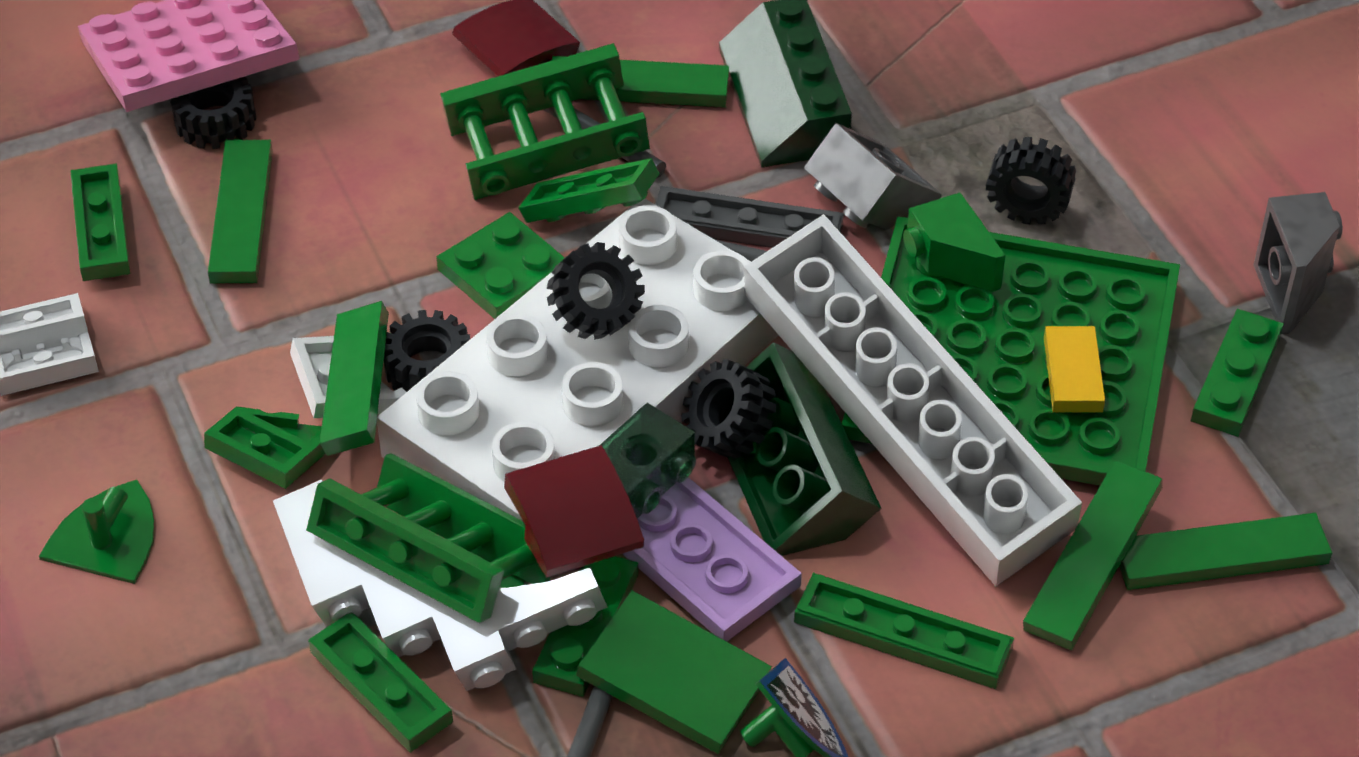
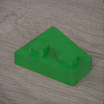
(266, 443)

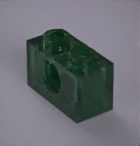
(650, 456)

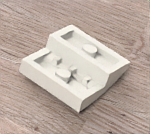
(44, 344)

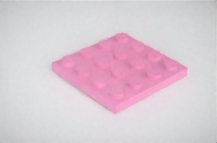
(184, 47)

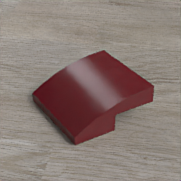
(514, 36)
(574, 510)

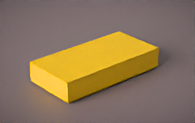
(1074, 369)

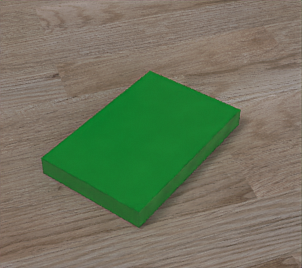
(673, 671)

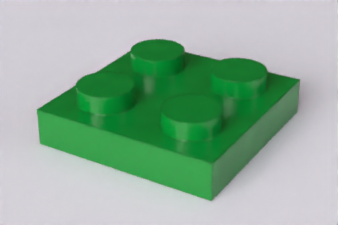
(499, 263)

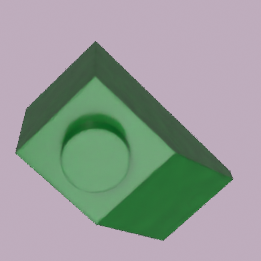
(954, 243)

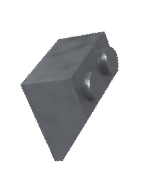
(867, 178)
(1296, 253)

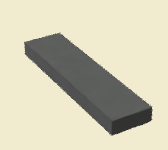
(740, 218)

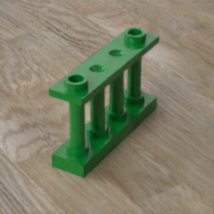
(537, 89)
(414, 555)

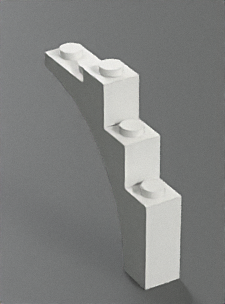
(413, 621)

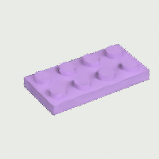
(711, 561)

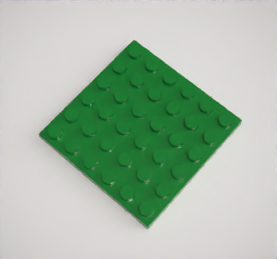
(1002, 345)

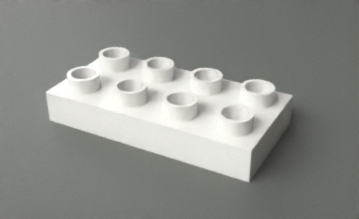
(542, 393)

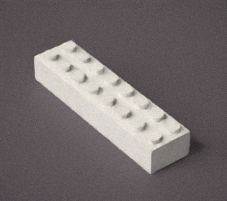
(912, 400)

